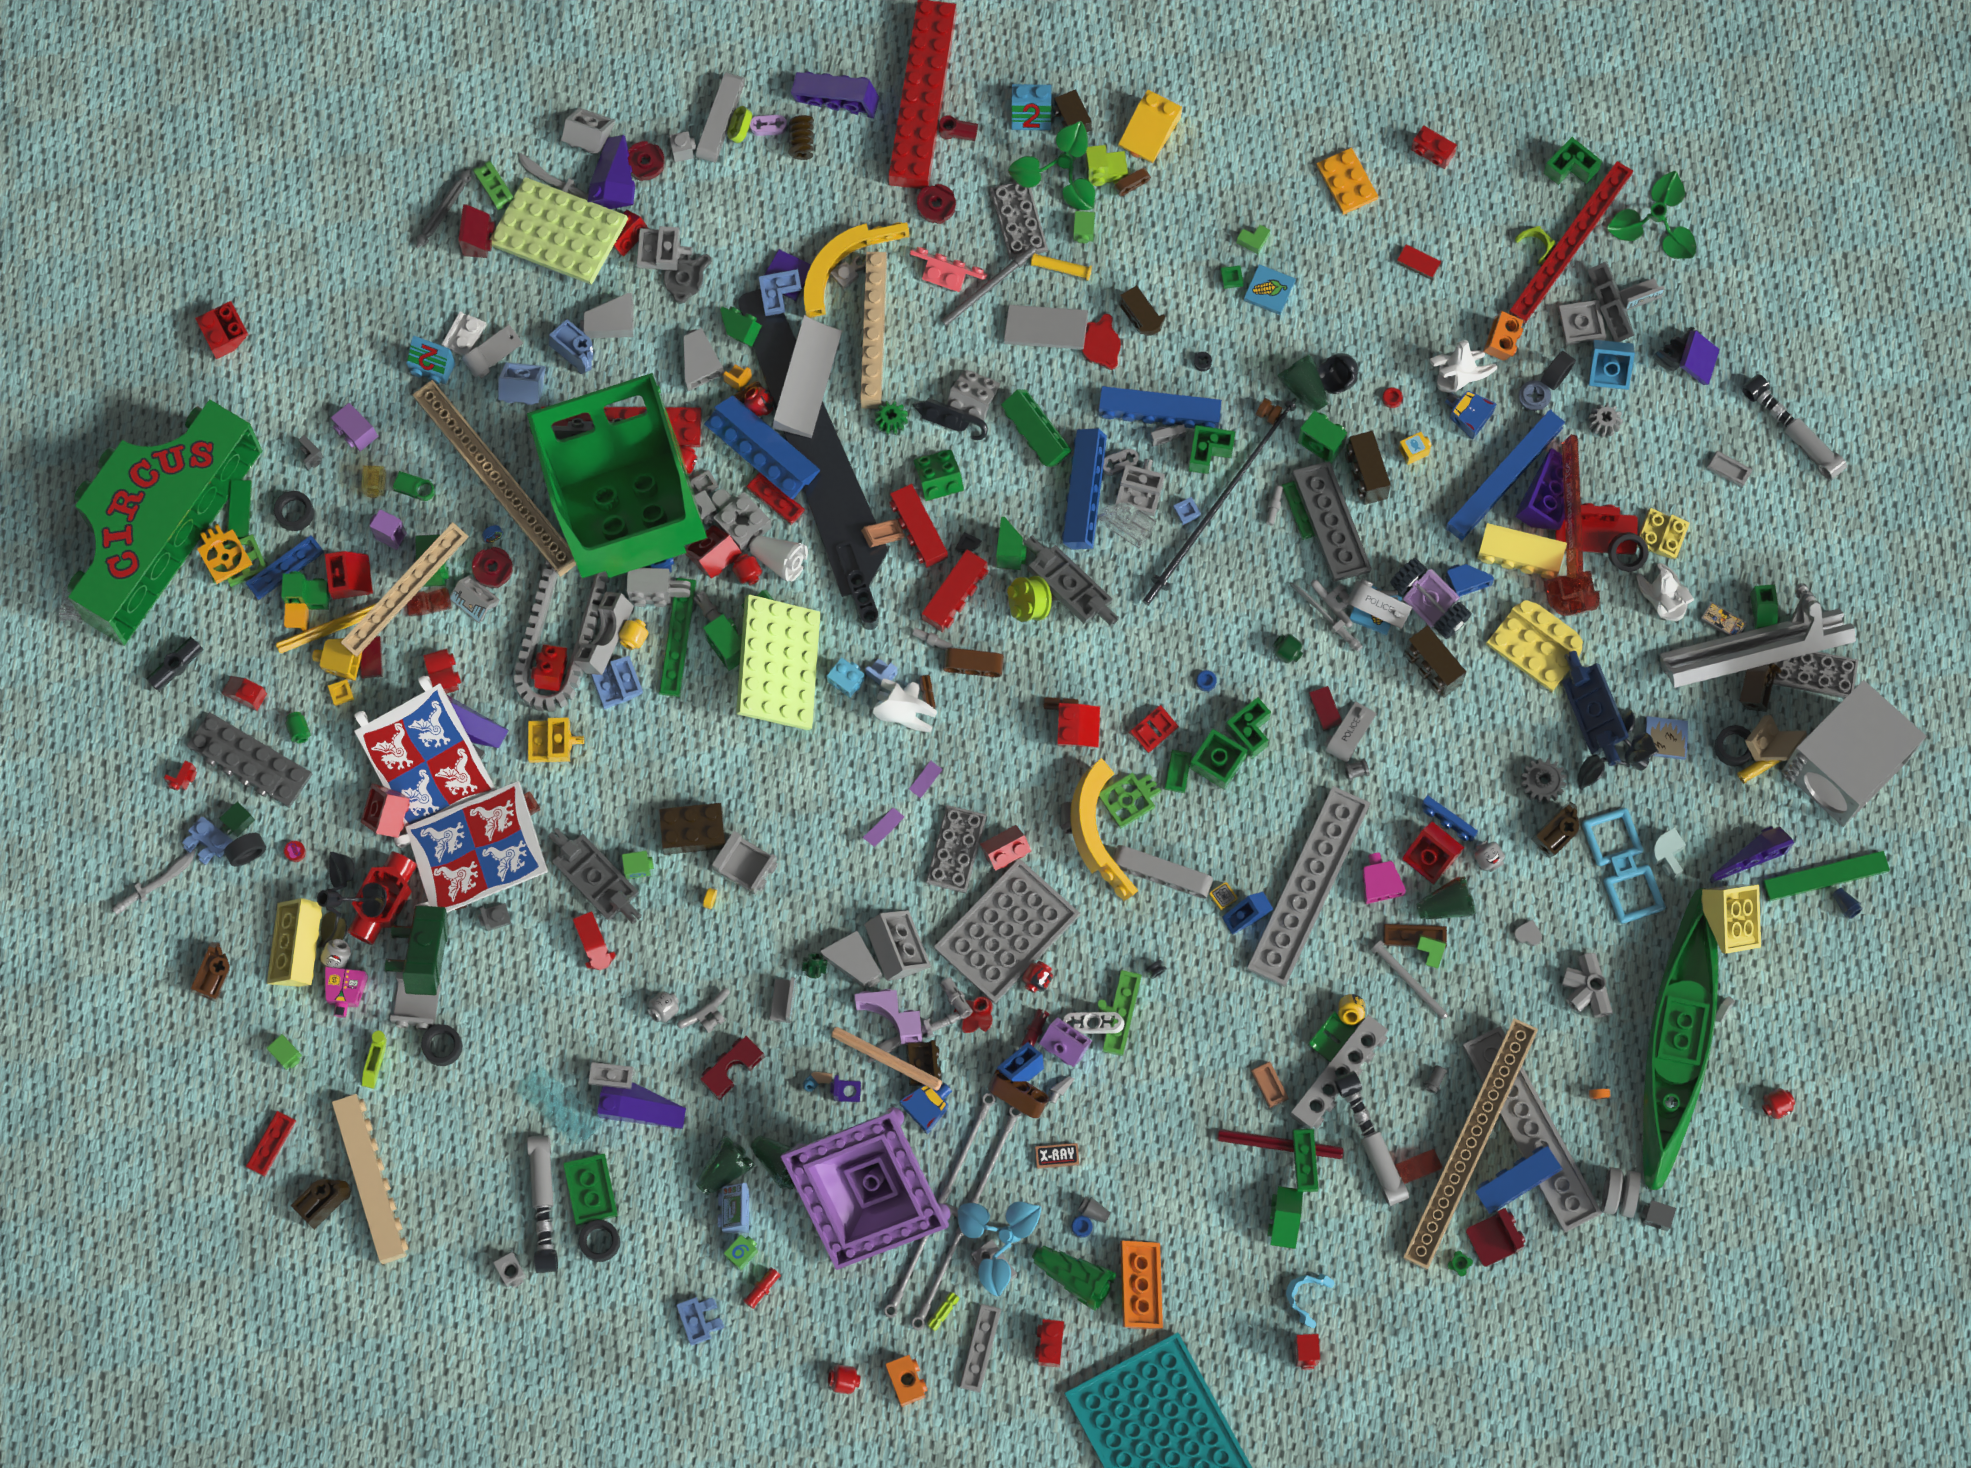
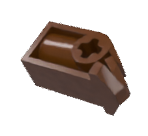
(208, 981)

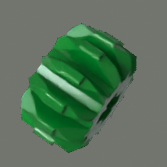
(898, 420)

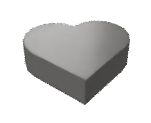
(1528, 934)
(1724, 1008)

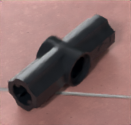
(184, 654)

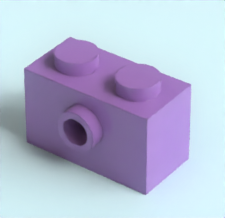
(353, 427)
(387, 529)
(1065, 1042)

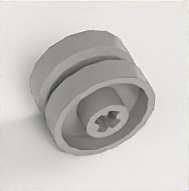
(1622, 1191)

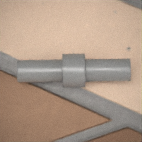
(1274, 505)
(931, 639)

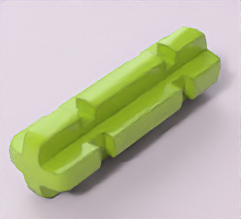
(943, 1311)

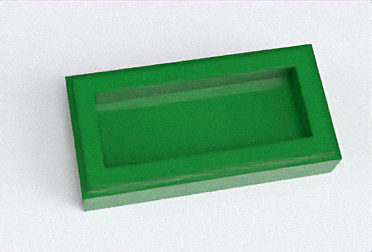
(1178, 771)

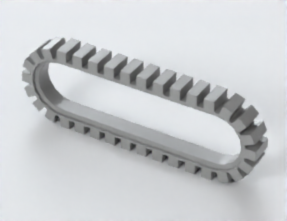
(534, 632)

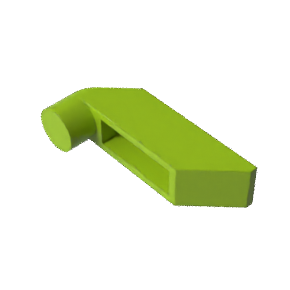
(374, 1059)

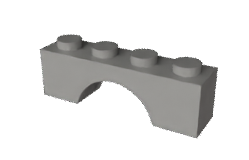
(614, 613)

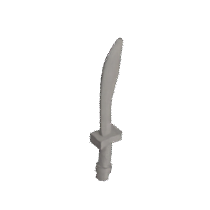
(537, 171)
(1337, 626)
(178, 867)
(891, 1044)

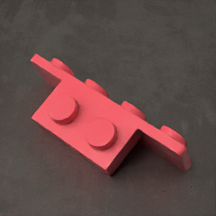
(945, 272)

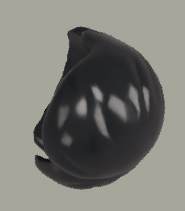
(1338, 373)

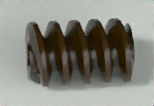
(801, 137)

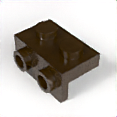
(923, 1057)

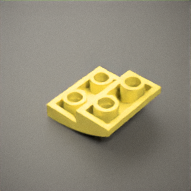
(1663, 533)

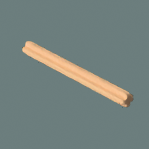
(886, 1058)

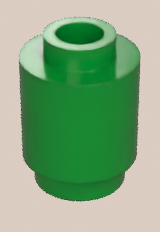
(297, 727)

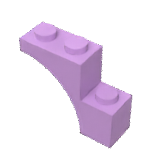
(886, 1004)

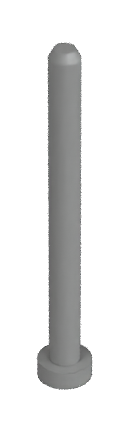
(1409, 980)

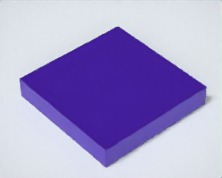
(785, 262)
(1699, 357)

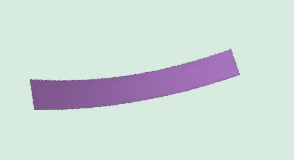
(894, 817)

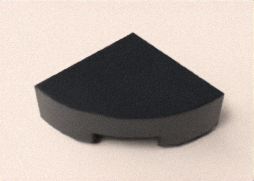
(967, 542)

